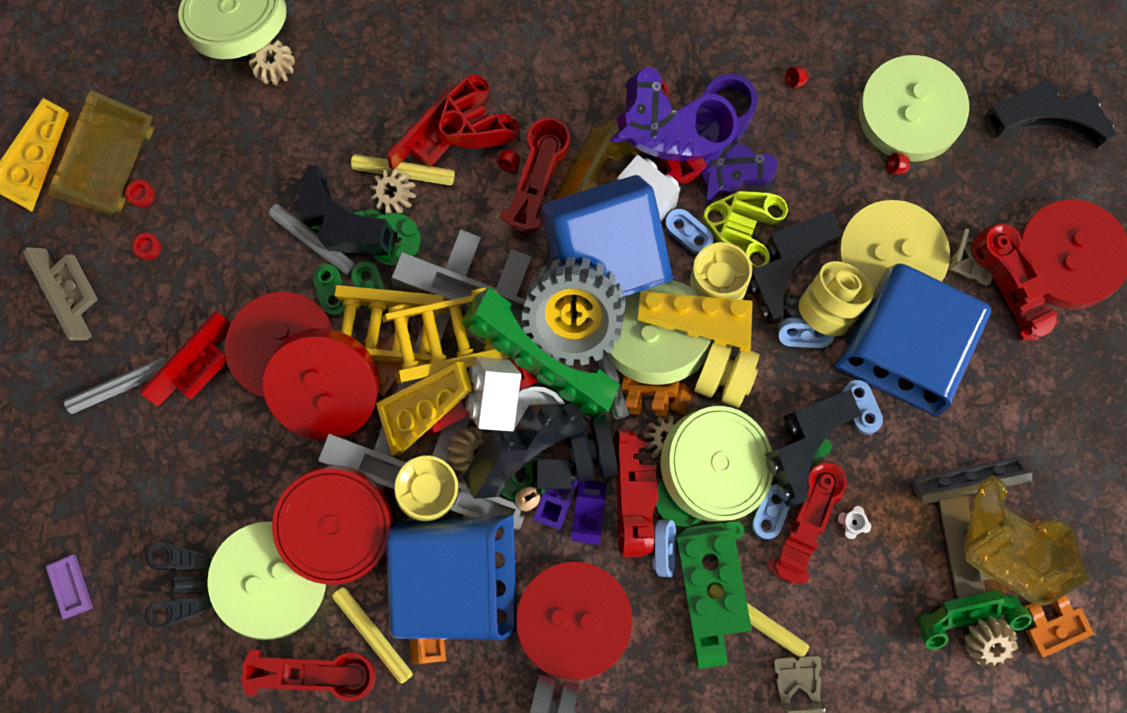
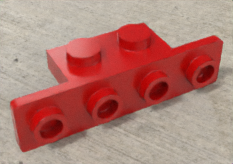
(422, 137)
(192, 364)

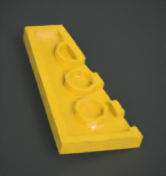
(30, 155)
(714, 318)
(421, 405)

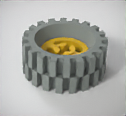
(550, 318)

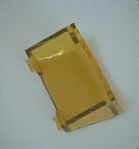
(101, 154)
(592, 157)
(1028, 559)

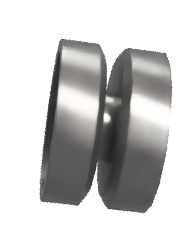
(545, 702)

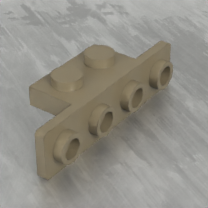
(65, 290)
(955, 521)

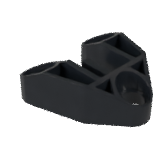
(181, 560)

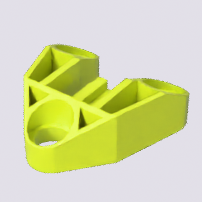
(740, 214)

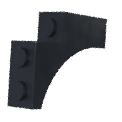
(1043, 108)
(339, 228)
(789, 250)
(808, 430)
(508, 451)

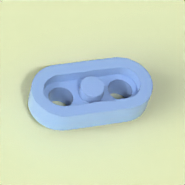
(691, 230)
(803, 335)
(867, 406)
(772, 513)
(665, 548)

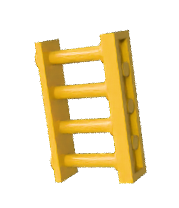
(378, 301)
(411, 368)

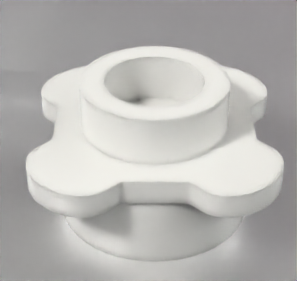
(862, 522)

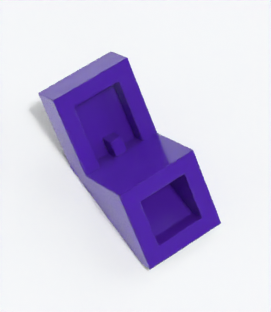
(554, 506)
(589, 512)

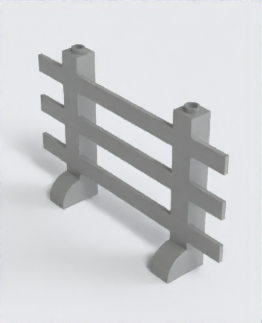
(423, 277)

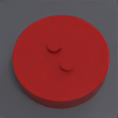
(1076, 252)
(262, 328)
(321, 383)
(331, 524)
(574, 620)

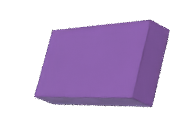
(69, 586)

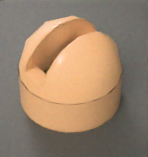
(521, 501)

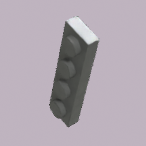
(967, 479)

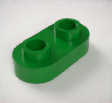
(374, 282)
(327, 289)

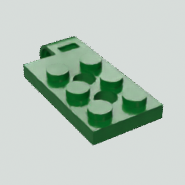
(709, 616)

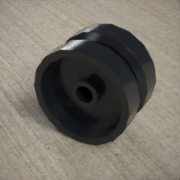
(593, 448)

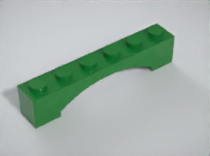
(493, 321)

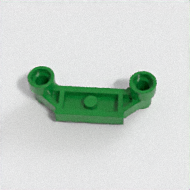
(967, 610)

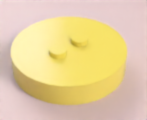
(894, 234)

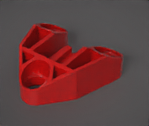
(469, 118)

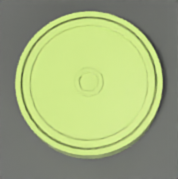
(231, 26)
(913, 107)
(655, 353)
(716, 464)
(257, 589)

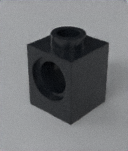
(552, 474)

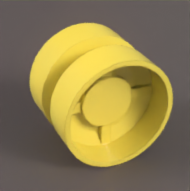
(721, 271)
(835, 298)
(735, 375)
(426, 488)

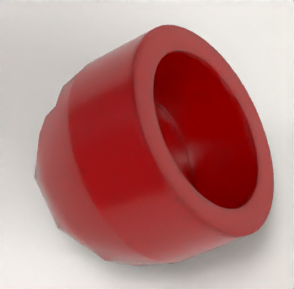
(794, 73)
(508, 160)
(898, 164)

